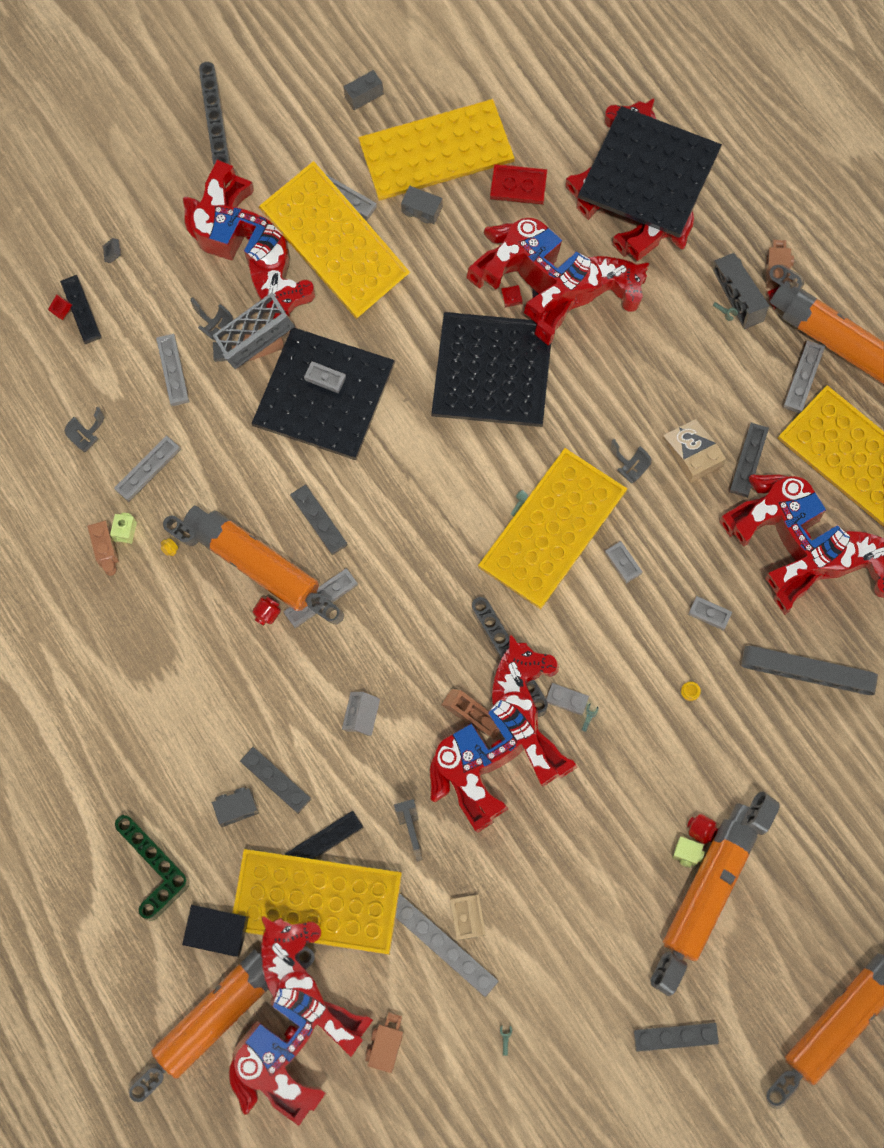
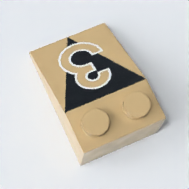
(694, 450)

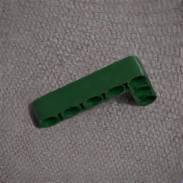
(156, 863)

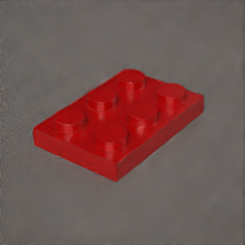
(518, 184)

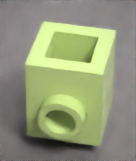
(123, 528)
(688, 852)

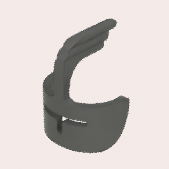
(222, 313)
(74, 426)
(643, 464)

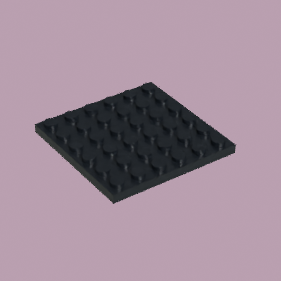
(650, 171)
(491, 370)
(315, 413)

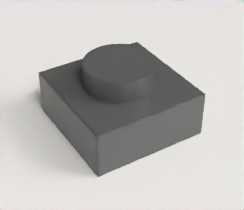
(111, 250)
(218, 355)

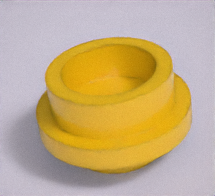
(169, 547)
(690, 691)

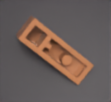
(470, 712)

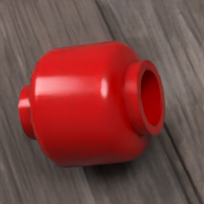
(266, 610)
(702, 828)

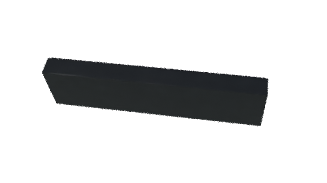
(81, 309)
(328, 837)

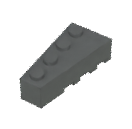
(740, 290)

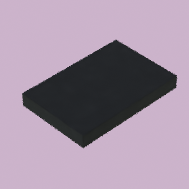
(215, 931)

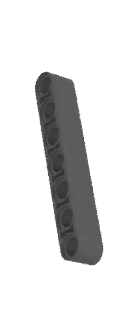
(214, 111)
(500, 649)
(809, 670)

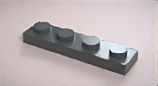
(749, 459)
(318, 519)
(275, 780)
(676, 1037)

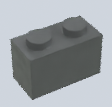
(363, 90)
(421, 205)
(235, 807)

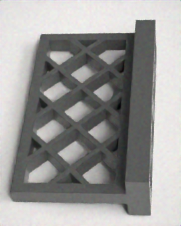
(259, 338)
(406, 814)

